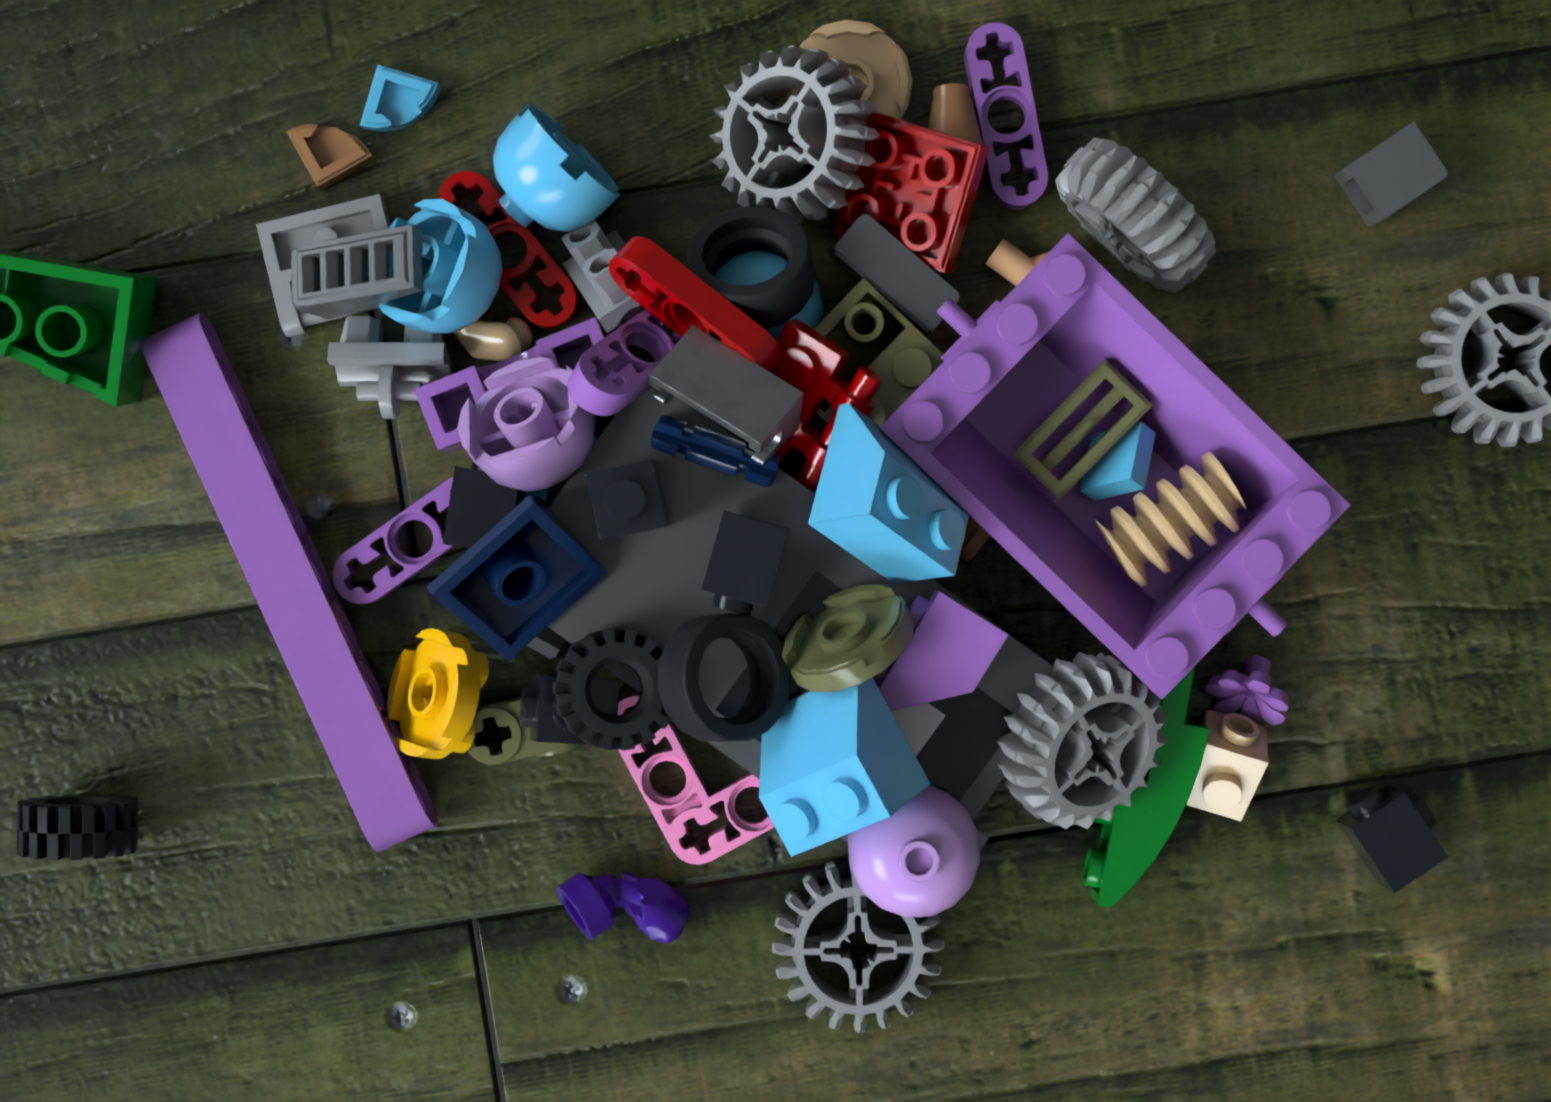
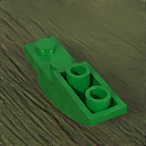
(1140, 831)

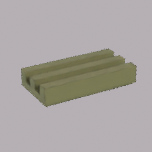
(1121, 389)

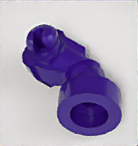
(653, 904)

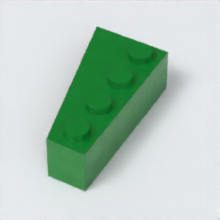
(77, 323)

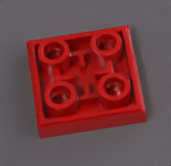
(917, 188)

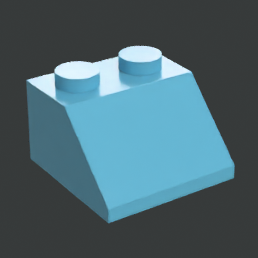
(885, 505)
(835, 766)

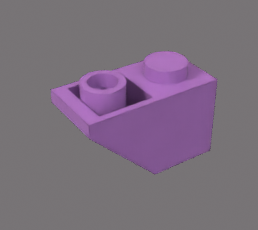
(944, 655)

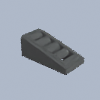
(322, 265)

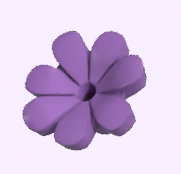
(1249, 692)

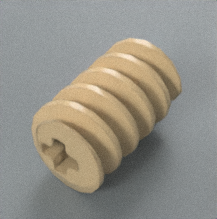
(1173, 519)

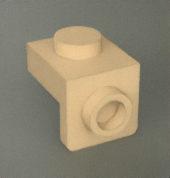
(1230, 765)

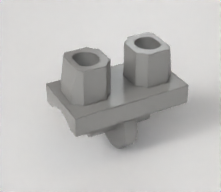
(592, 276)
(387, 369)

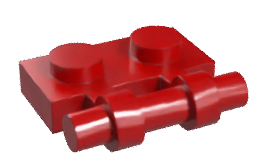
(813, 367)

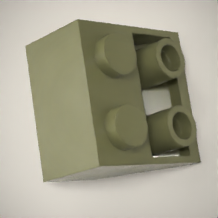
(882, 342)

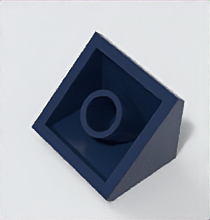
(518, 577)

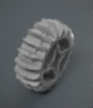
(823, 121)
(1136, 214)
(1487, 340)
(1082, 741)
(858, 999)

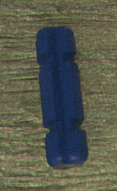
(712, 450)

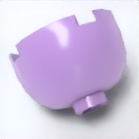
(527, 426)
(918, 856)

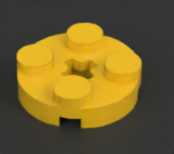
(437, 694)

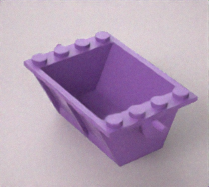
(1017, 370)

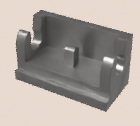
(729, 391)

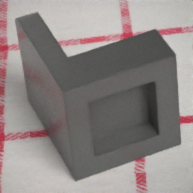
(1391, 174)

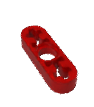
(552, 276)
(685, 300)

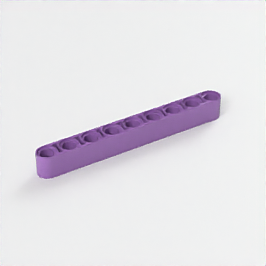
(289, 581)

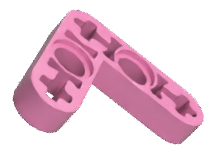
(692, 801)

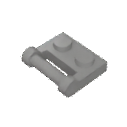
(290, 232)

